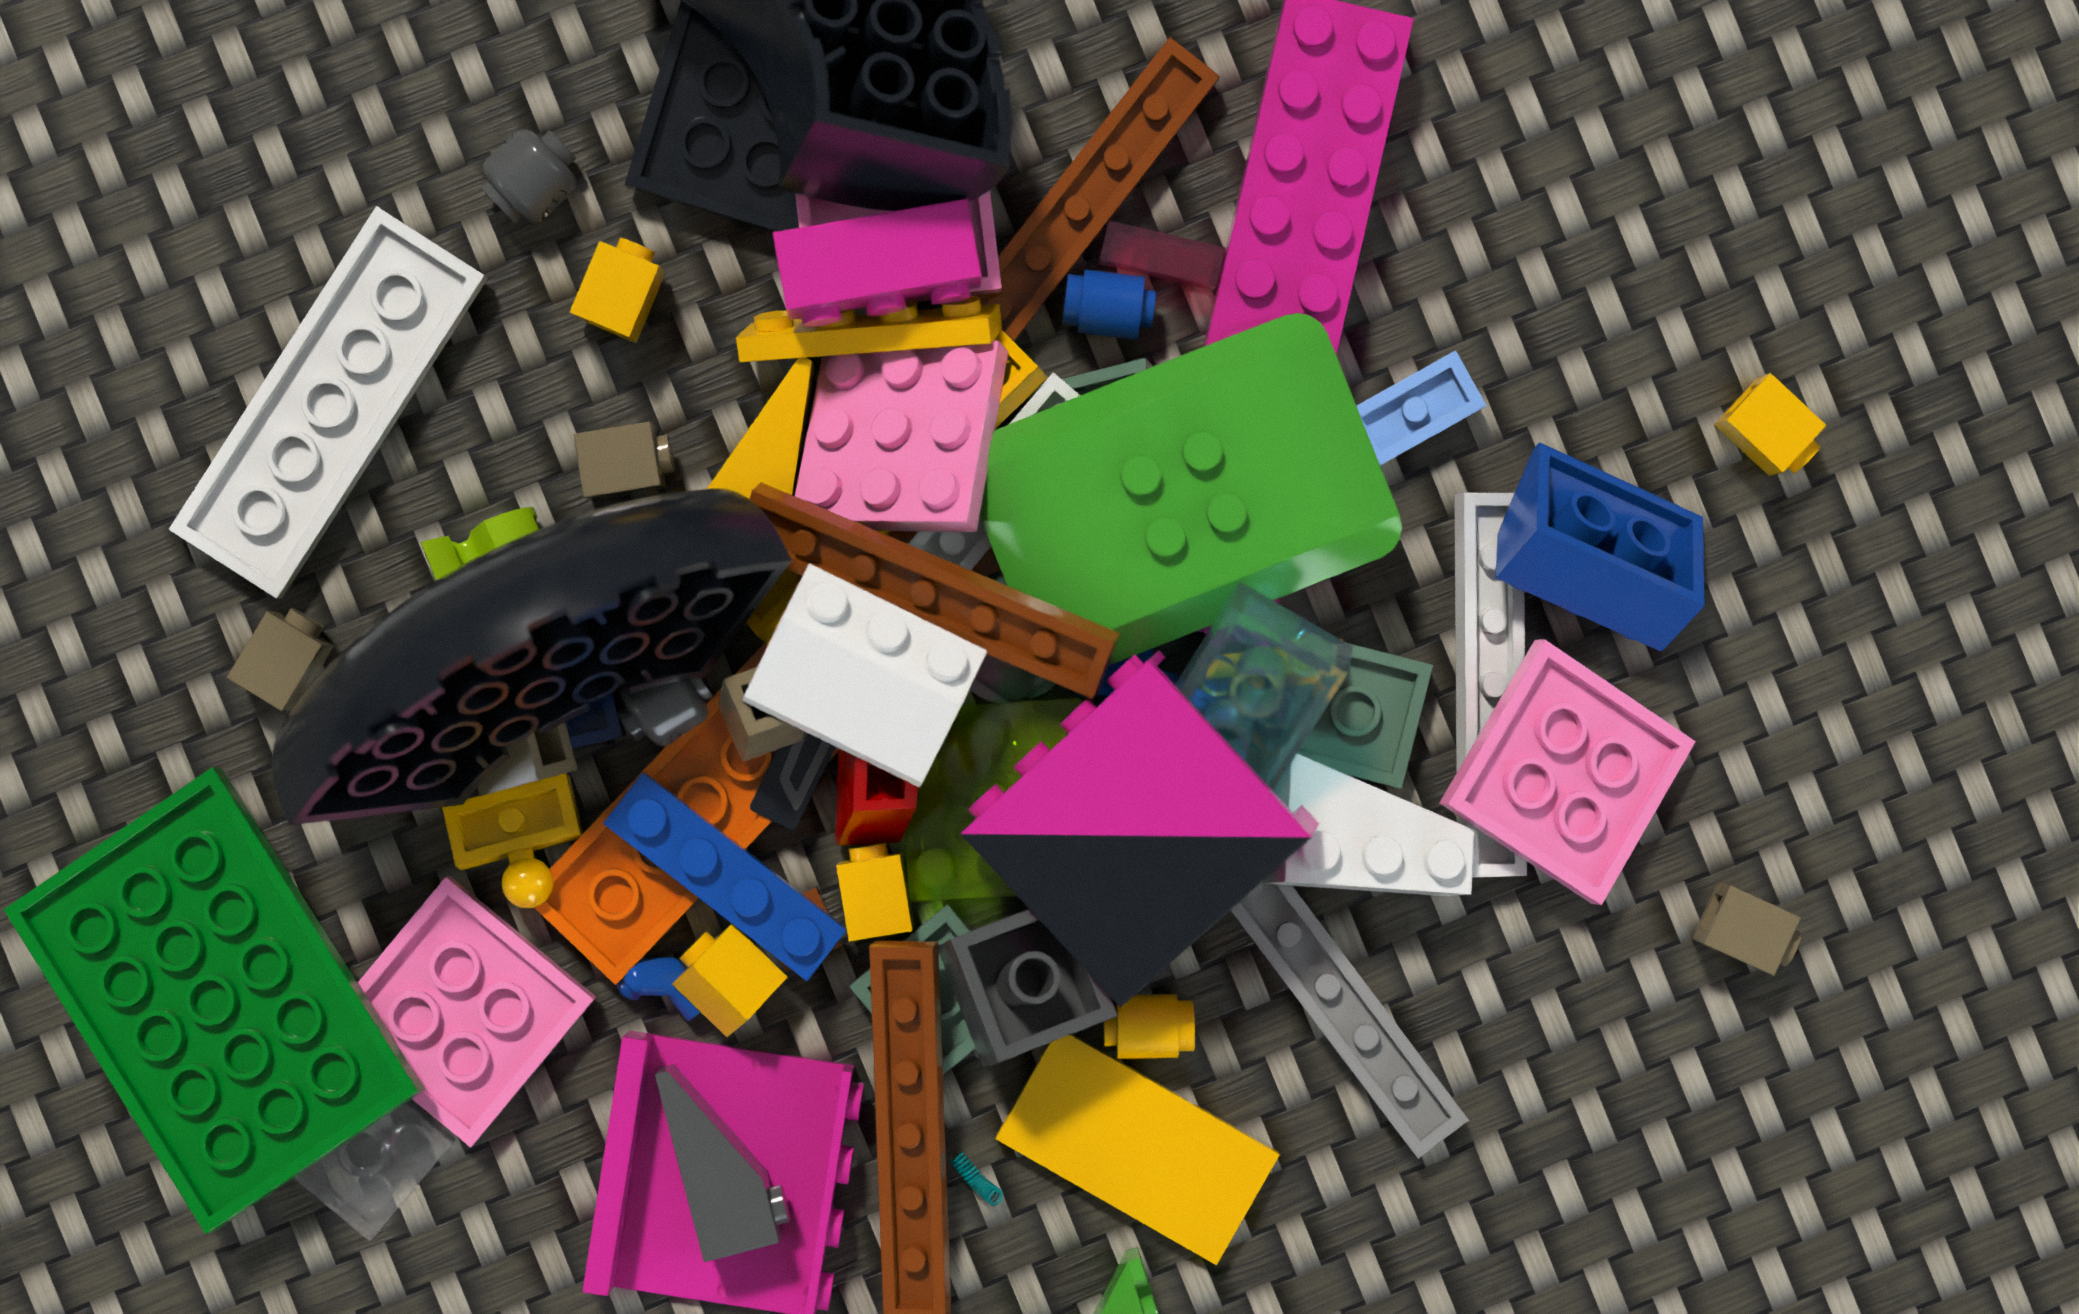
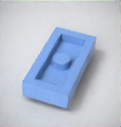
(1419, 407)

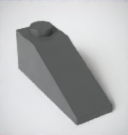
(722, 1179)

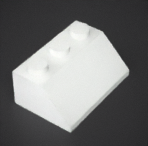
(864, 675)

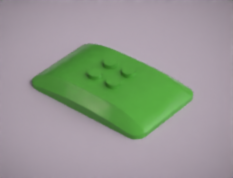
(1186, 482)

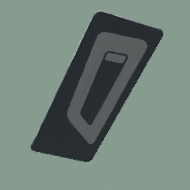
(792, 780)

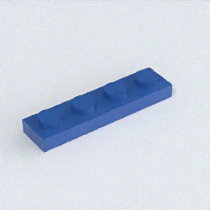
(725, 876)

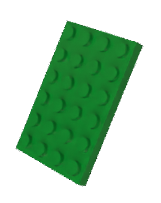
(213, 1000)

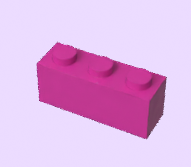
(878, 262)

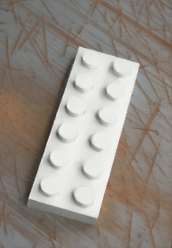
(328, 403)

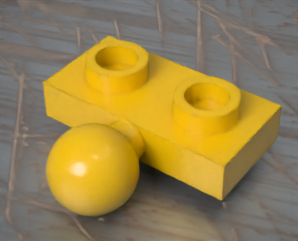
(512, 827)

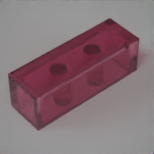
(1162, 255)

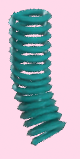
(987, 1186)

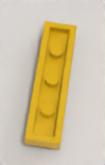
(954, 324)

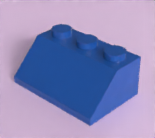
(1602, 549)

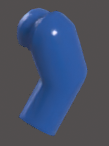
(654, 978)

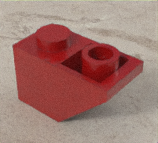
(871, 803)

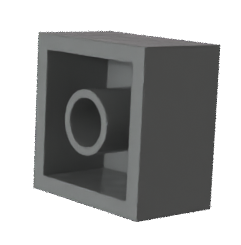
(1020, 987)

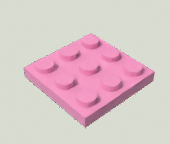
(904, 436)
(1567, 772)
(470, 1007)

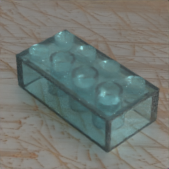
(1264, 679)

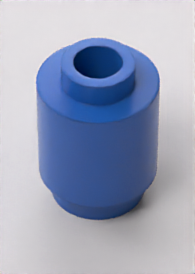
(1108, 304)

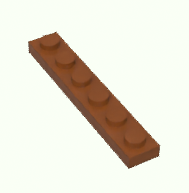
(1098, 183)
(943, 593)
(910, 1127)

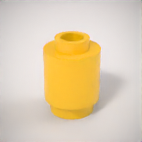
(1151, 1027)

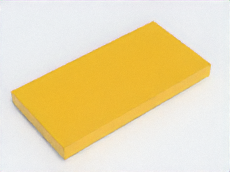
(1137, 1146)

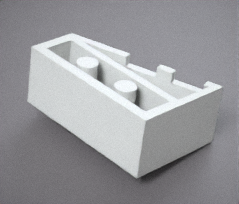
(1371, 838)

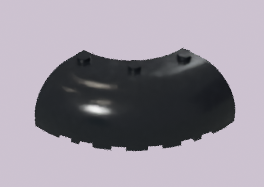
(877, 96)
(523, 646)

